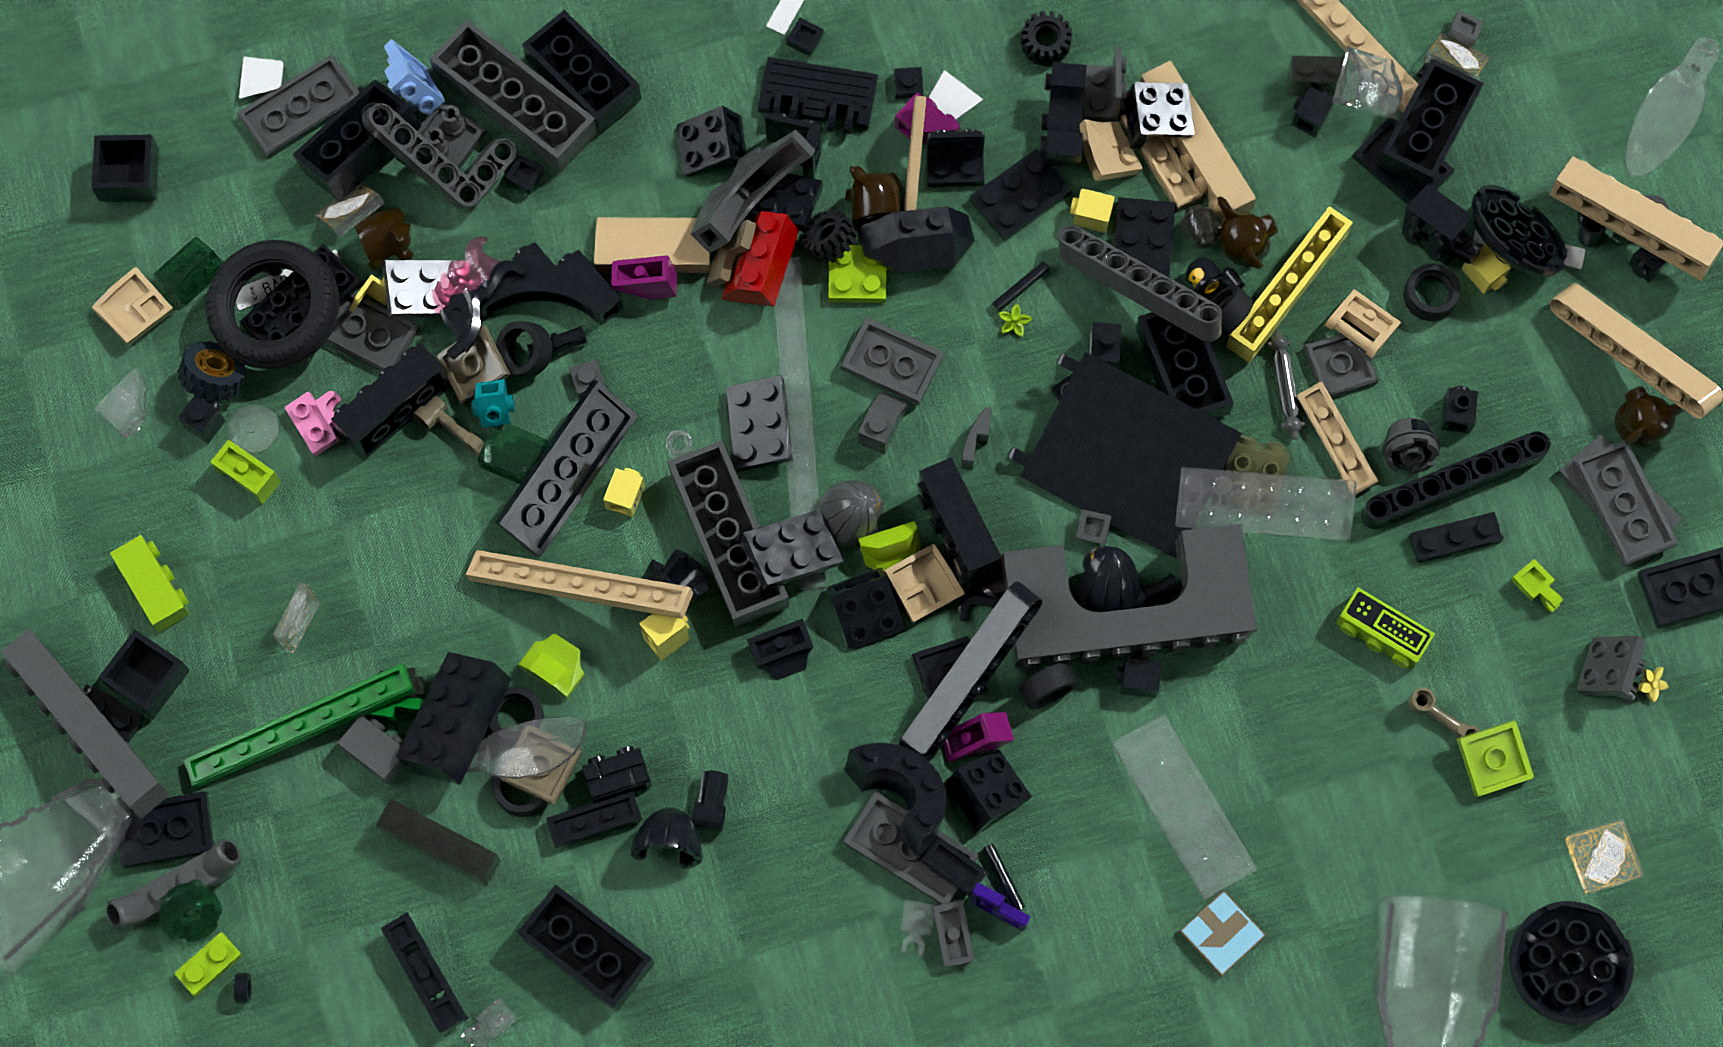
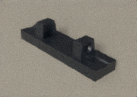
(424, 973)

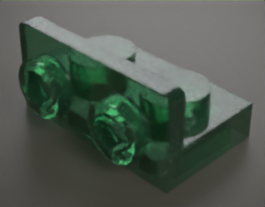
(189, 270)

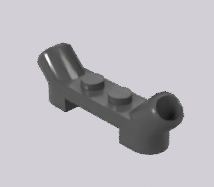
(142, 905)

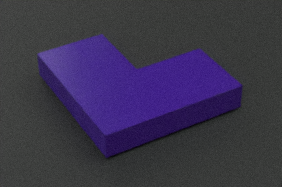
(994, 904)

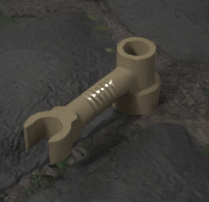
(434, 413)
(1428, 706)

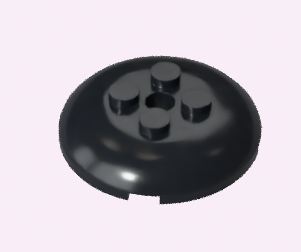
(1516, 233)
(1594, 944)

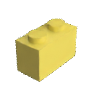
(664, 633)

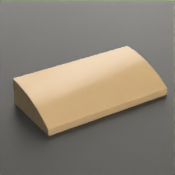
(649, 237)

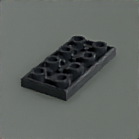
(290, 301)

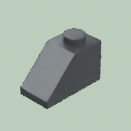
(881, 422)

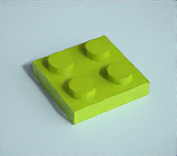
(856, 278)
(1495, 758)

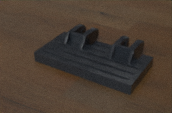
(818, 91)

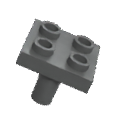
(451, 134)
(1612, 667)

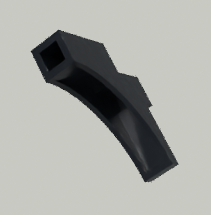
(569, 283)

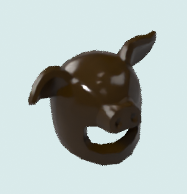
(873, 195)
(1245, 235)
(384, 236)
(1645, 418)

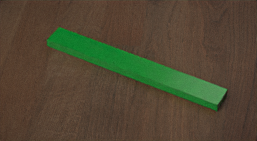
(299, 725)

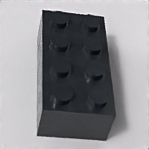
(582, 70)
(1430, 124)
(344, 150)
(1184, 366)
(390, 401)
(959, 524)
(454, 718)
(586, 948)

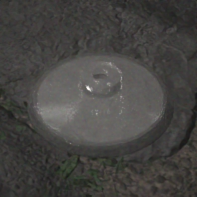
(253, 428)

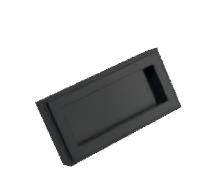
(953, 866)

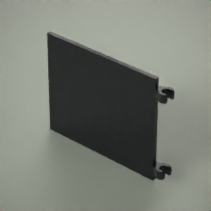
(1122, 450)

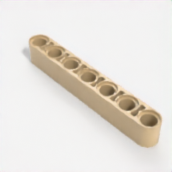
(1637, 351)

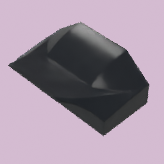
(782, 649)

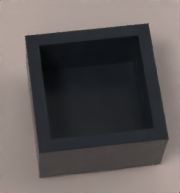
(125, 168)
(144, 673)

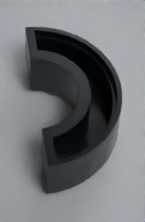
(1065, 111)
(909, 777)

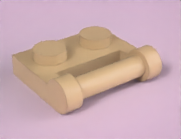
(1368, 318)

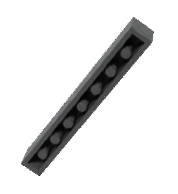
(85, 724)

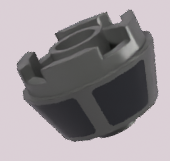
(1410, 445)

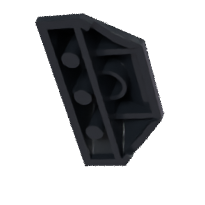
(918, 239)

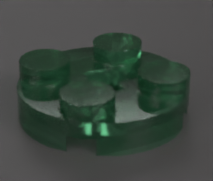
(185, 896)

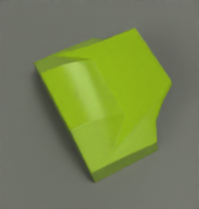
(890, 546)
(554, 664)

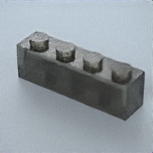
(438, 842)

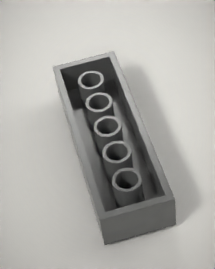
(513, 95)
(719, 518)

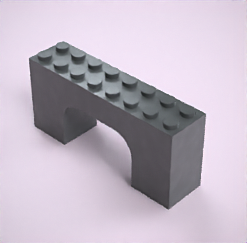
(1211, 605)

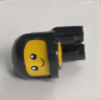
(1208, 278)

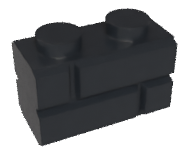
(616, 774)

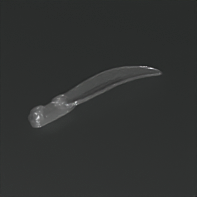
(1670, 110)
(529, 748)

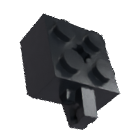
(1439, 227)

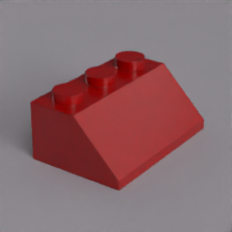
(760, 271)

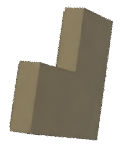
(725, 256)

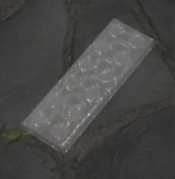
(1266, 503)
(1184, 807)

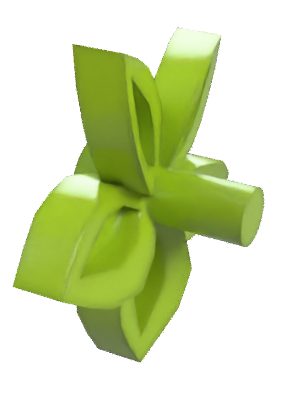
(1014, 321)

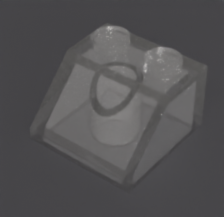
(1369, 84)

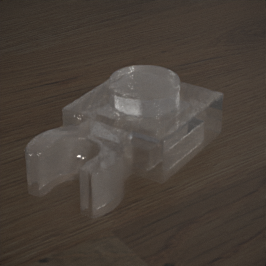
(918, 922)

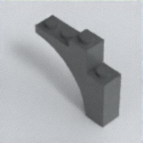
(749, 182)

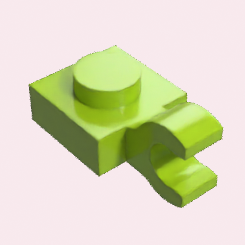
(1536, 582)

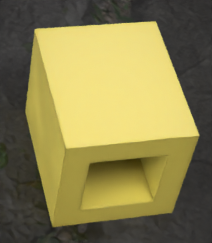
(1092, 210)
(1487, 271)
(624, 491)

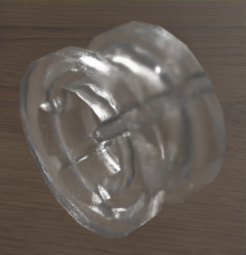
(678, 434)

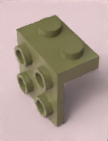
(1258, 457)

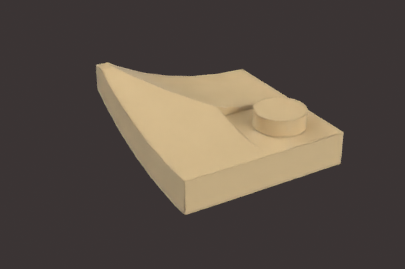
(1108, 150)
(132, 307)
(923, 582)

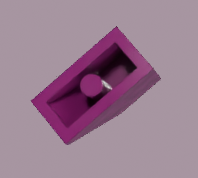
(645, 277)
(978, 736)

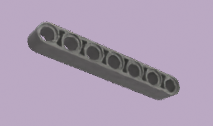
(1140, 283)

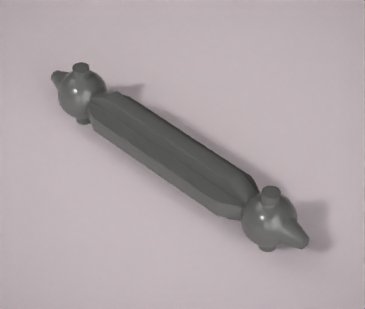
(1285, 384)

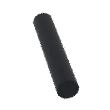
(1021, 286)
(1003, 876)

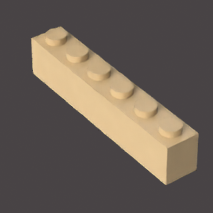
(1205, 154)
(1637, 218)

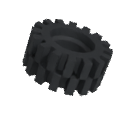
(1046, 23)
(830, 236)

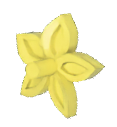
(1652, 684)

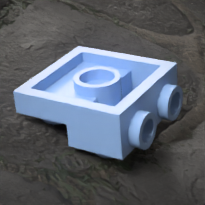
(411, 79)

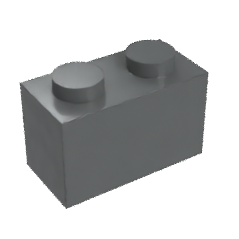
(373, 748)

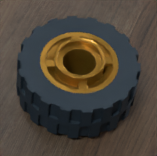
(210, 372)

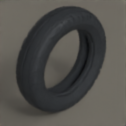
(248, 263)

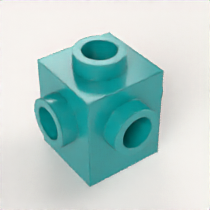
(493, 403)

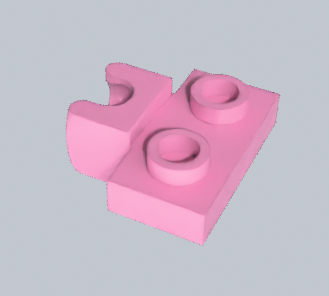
(314, 420)

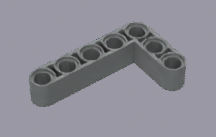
(436, 160)

